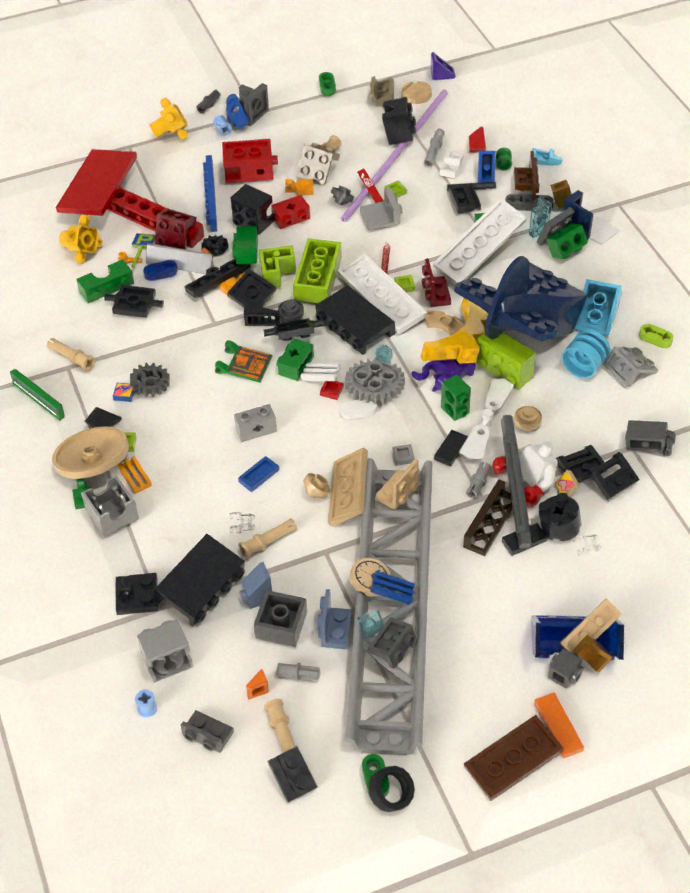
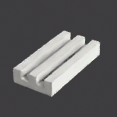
(320, 372)

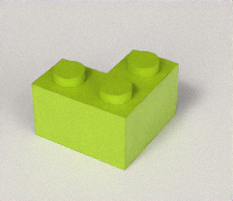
(276, 262)

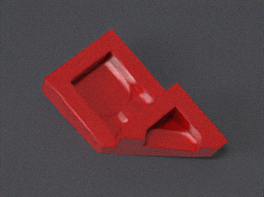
(477, 141)

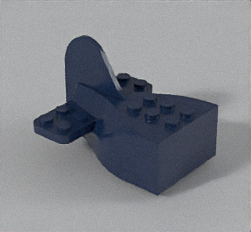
(526, 302)

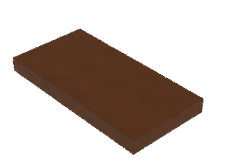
(513, 757)

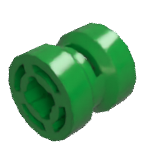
(503, 159)

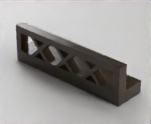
(482, 517)

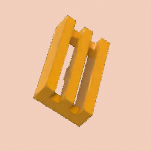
(128, 464)

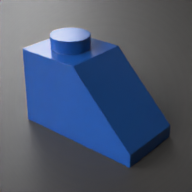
(486, 166)

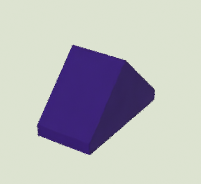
(440, 69)

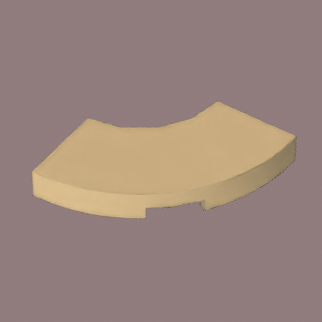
(440, 320)

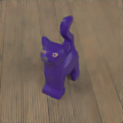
(444, 370)

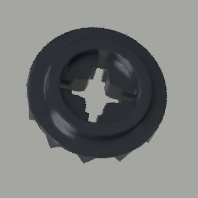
(215, 249)

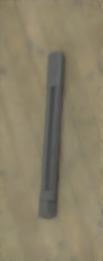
(516, 482)

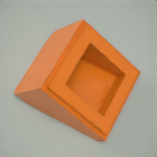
(257, 686)

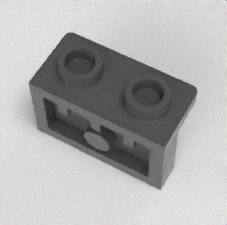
(392, 641)
(207, 731)

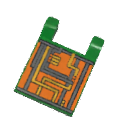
(245, 362)

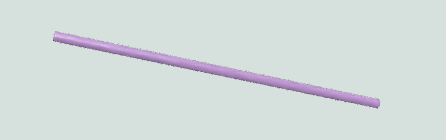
(393, 156)

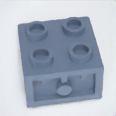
(333, 624)

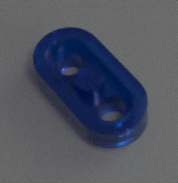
(160, 270)

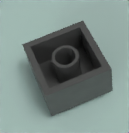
(280, 618)

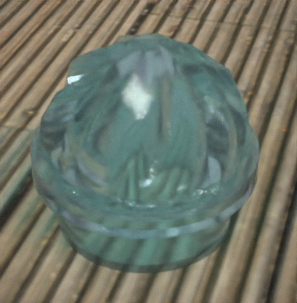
(383, 352)

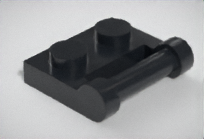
(580, 467)
(616, 481)

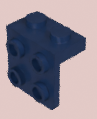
(581, 215)

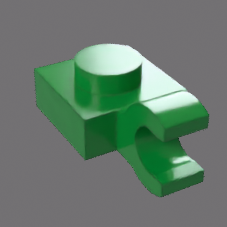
(78, 500)

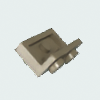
(381, 90)

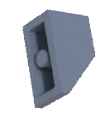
(255, 586)

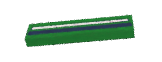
(37, 394)

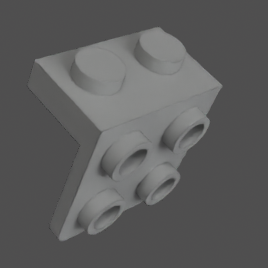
(382, 213)

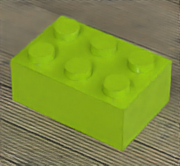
(506, 359)

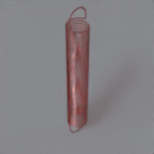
(384, 255)

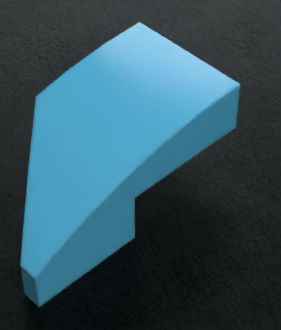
(546, 158)

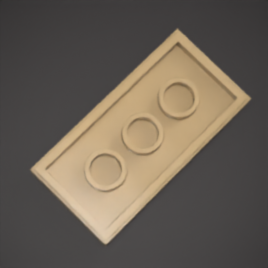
(348, 487)

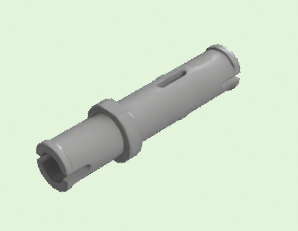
(435, 143)

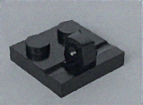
(251, 290)
(136, 593)

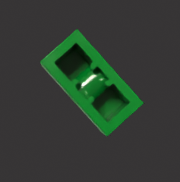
(294, 359)

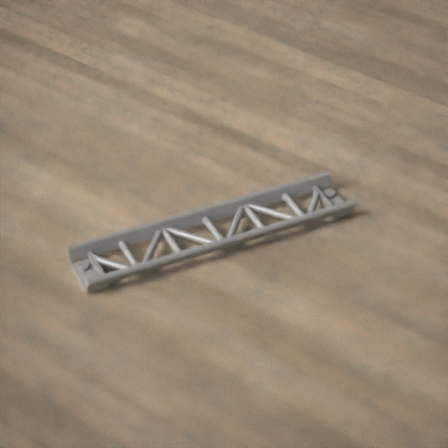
(374, 735)

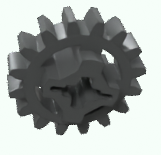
(149, 379)

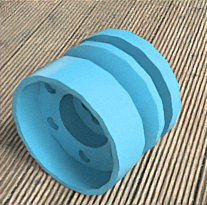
(586, 353)

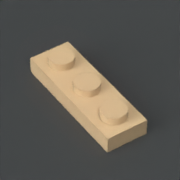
(593, 625)

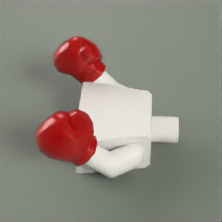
(537, 469)

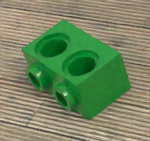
(567, 241)
(455, 397)

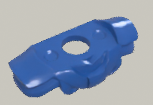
(240, 118)

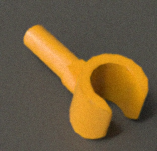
(122, 255)

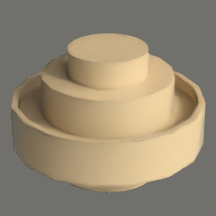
(527, 418)
(316, 485)

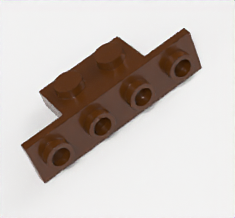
(527, 178)

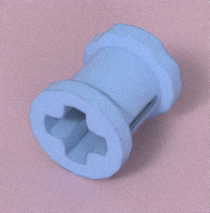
(222, 129)
(146, 703)

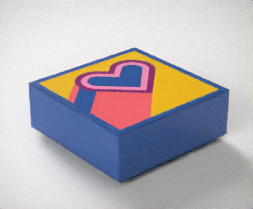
(123, 392)

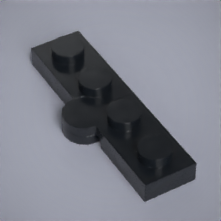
(215, 277)

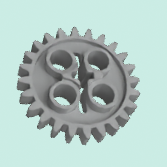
(375, 380)

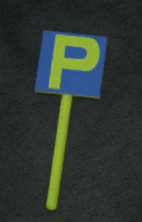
(142, 241)

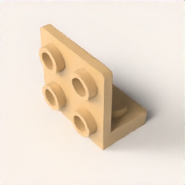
(400, 486)

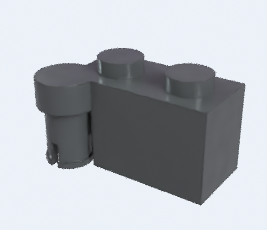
(648, 435)

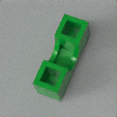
(95, 288)

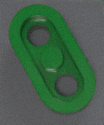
(327, 83)
(378, 762)

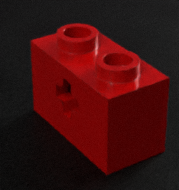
(290, 211)

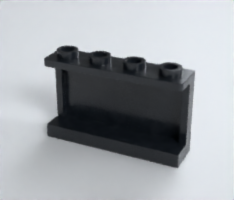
(354, 318)
(200, 579)

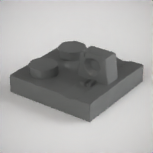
(555, 225)

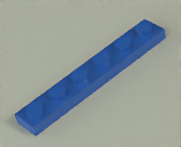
(209, 187)

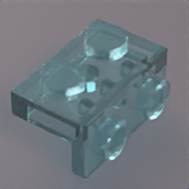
(539, 217)

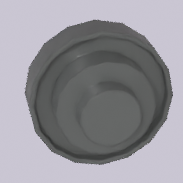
(342, 195)
(291, 310)

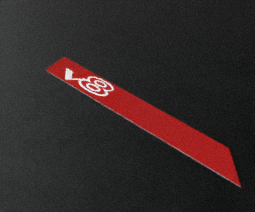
(370, 186)

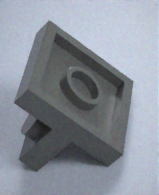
(254, 101)

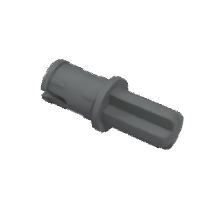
(208, 101)

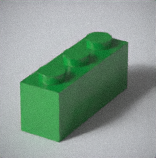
(245, 245)

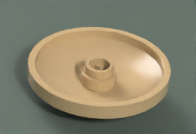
(90, 452)

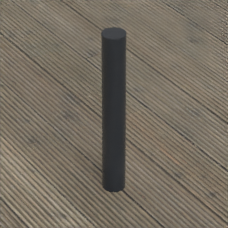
(484, 185)

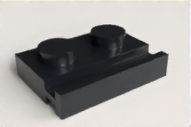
(464, 198)
(292, 774)

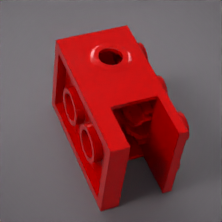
(248, 160)

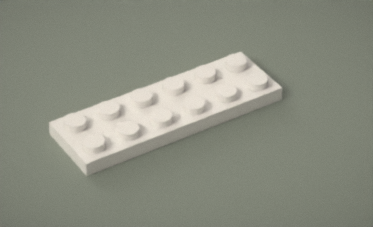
(479, 242)
(383, 292)

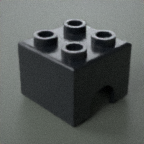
(398, 121)
(250, 208)

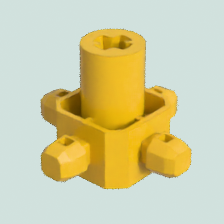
(171, 120)
(81, 239)

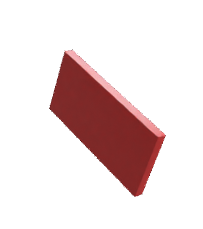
(96, 182)

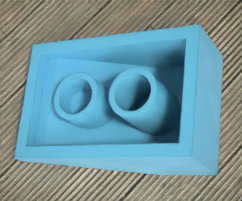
(599, 307)

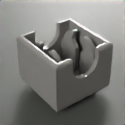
(111, 507)
(165, 650)

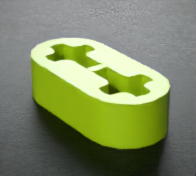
(656, 335)

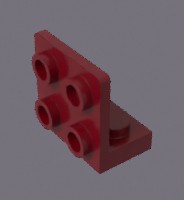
(173, 228)
(436, 287)

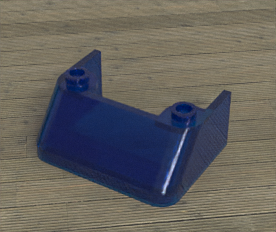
(552, 629)

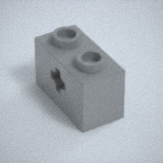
(255, 423)

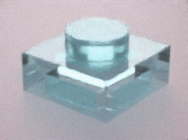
(371, 623)

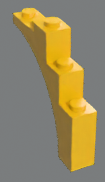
(463, 343)

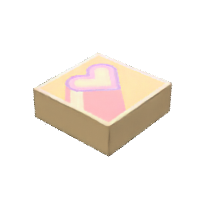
(567, 483)

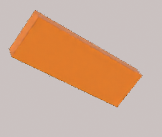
(559, 724)

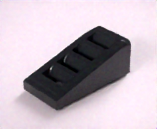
(255, 316)

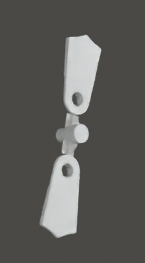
(476, 444)

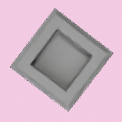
(403, 454)

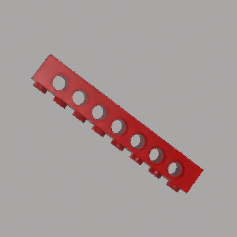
(145, 213)

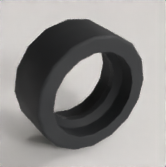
(405, 781)

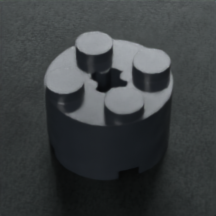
(560, 517)

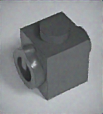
(565, 668)

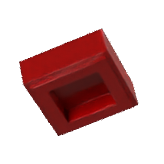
(332, 389)

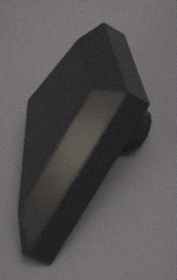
(101, 418)

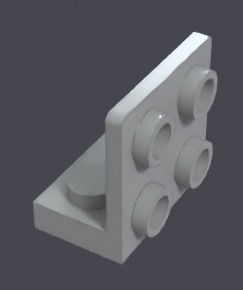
(627, 363)

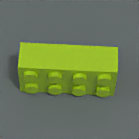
(317, 270)

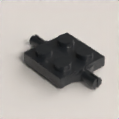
(134, 301)
(291, 329)

